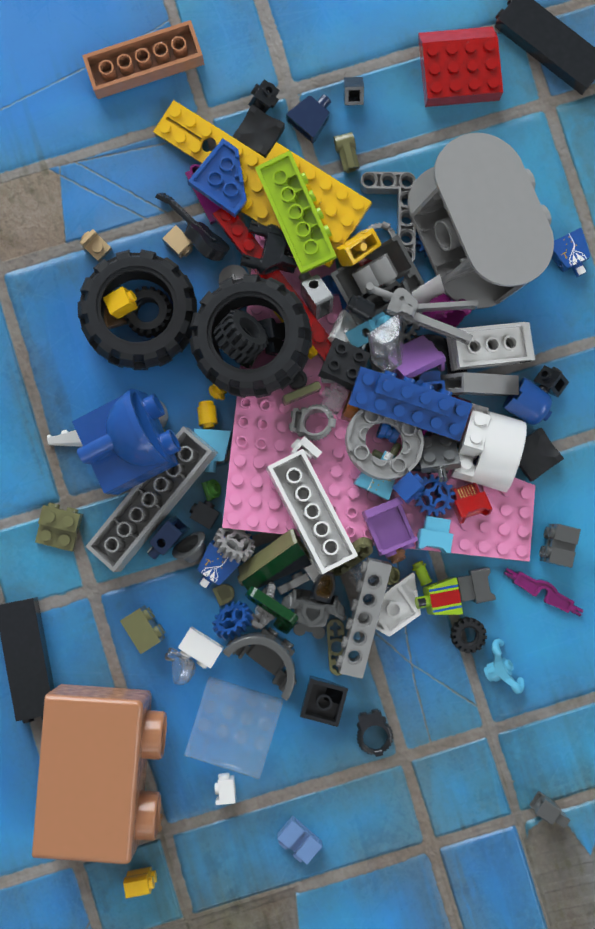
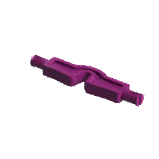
(535, 586)

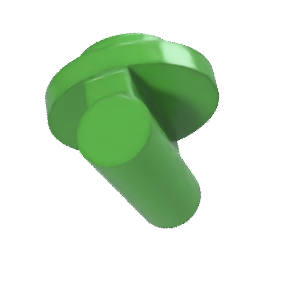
(211, 489)

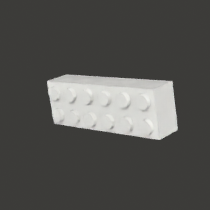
(311, 511)

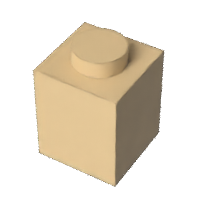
(178, 242)

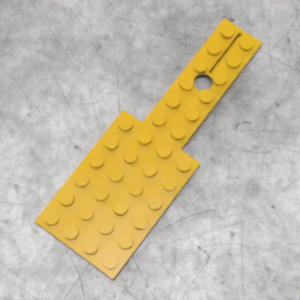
(339, 204)

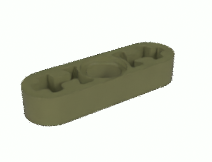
(366, 549)
(330, 632)

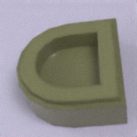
(224, 593)

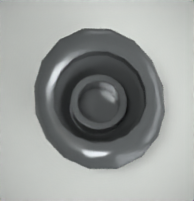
(190, 548)

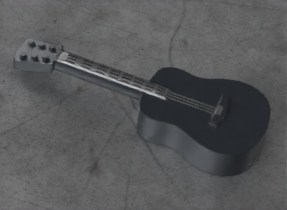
(203, 238)

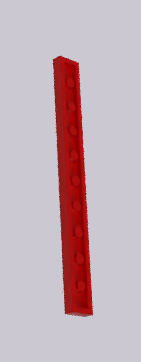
(247, 244)

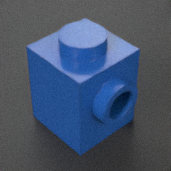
(410, 487)

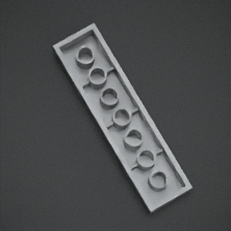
(150, 504)

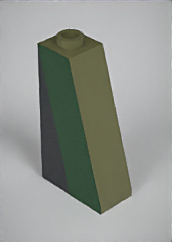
(275, 561)

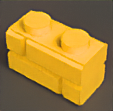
(357, 247)

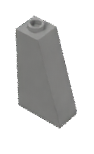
(481, 384)

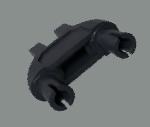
(274, 251)

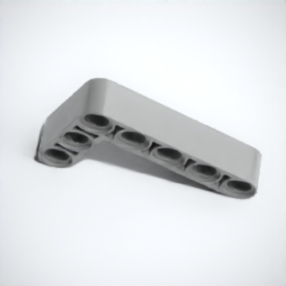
(402, 193)

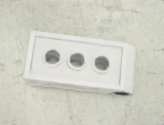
(506, 342)

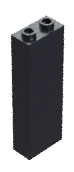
(549, 42)
(25, 657)

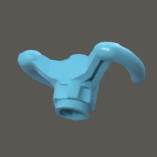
(502, 669)

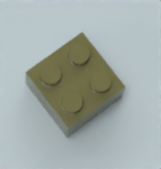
(143, 629)

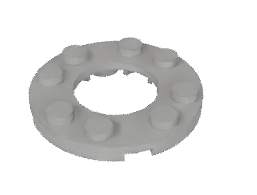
(377, 468)

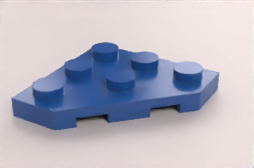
(221, 178)

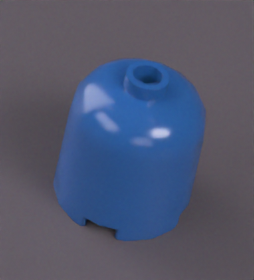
(531, 404)

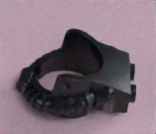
(372, 719)

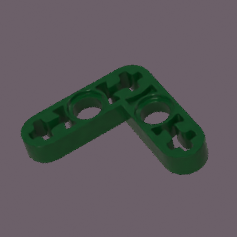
(285, 618)

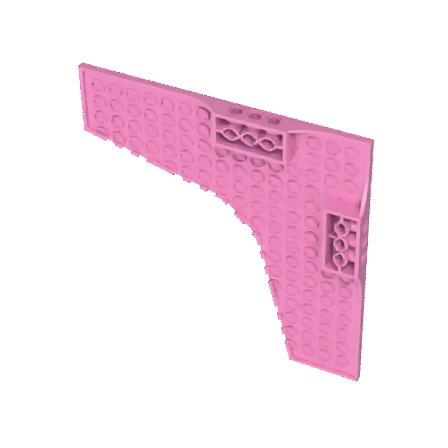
(264, 437)

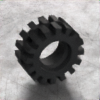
(479, 639)

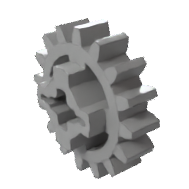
(233, 544)

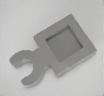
(297, 580)

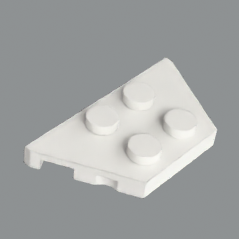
(397, 606)

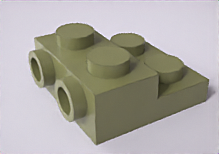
(58, 527)

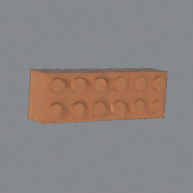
(143, 59)

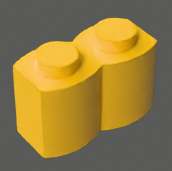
(139, 882)

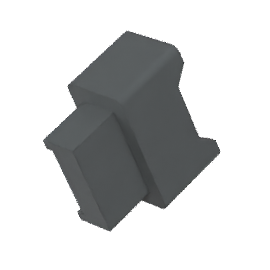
(475, 586)
(548, 810)

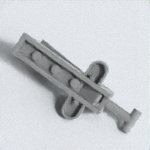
(407, 307)

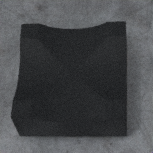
(259, 131)
(343, 363)
(538, 455)

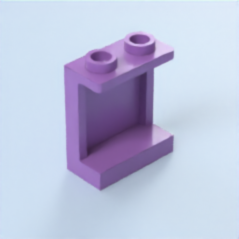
(419, 357)
(389, 527)

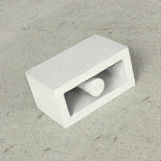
(200, 647)

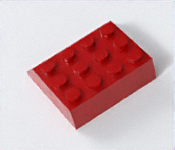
(460, 66)

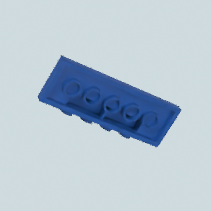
(410, 402)

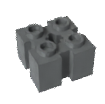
(559, 545)

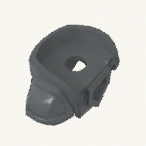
(311, 612)

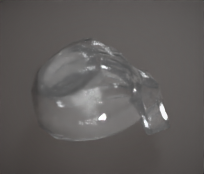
(182, 667)

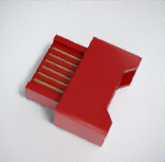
(470, 502)

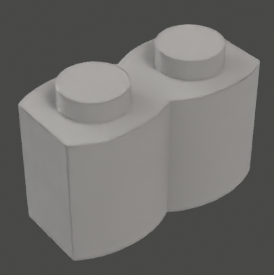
(378, 271)

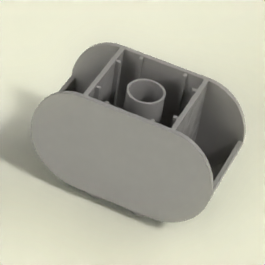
(481, 220)

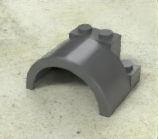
(403, 264)
(270, 653)

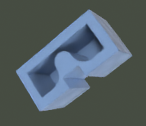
(299, 839)

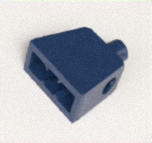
(310, 116)
(171, 532)

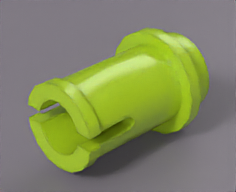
(421, 572)

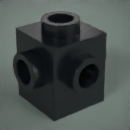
(264, 96)
(551, 380)

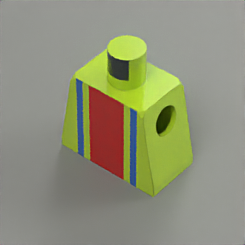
(441, 598)

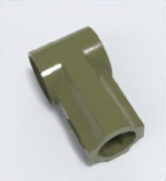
(346, 146)

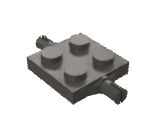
(439, 455)

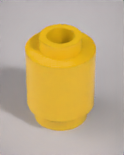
(207, 414)

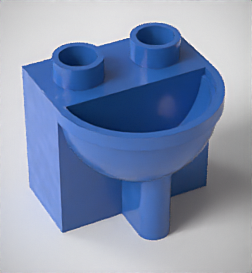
(126, 441)

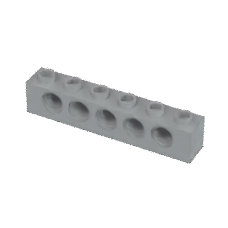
(356, 666)

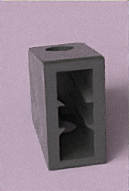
(316, 295)

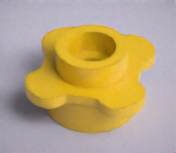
(217, 393)

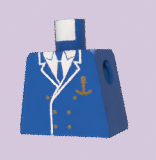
(571, 252)
(215, 567)

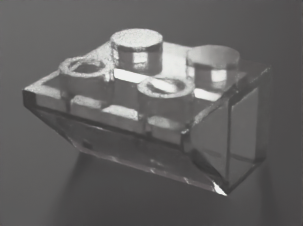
(387, 344)

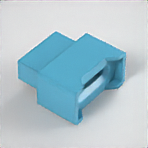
(435, 534)

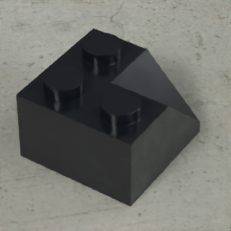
(323, 701)

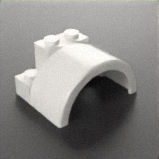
(499, 445)

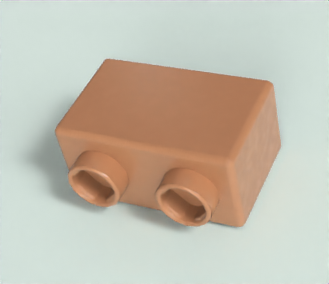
(95, 774)

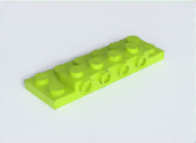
(296, 212)

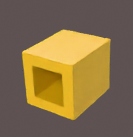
(120, 302)

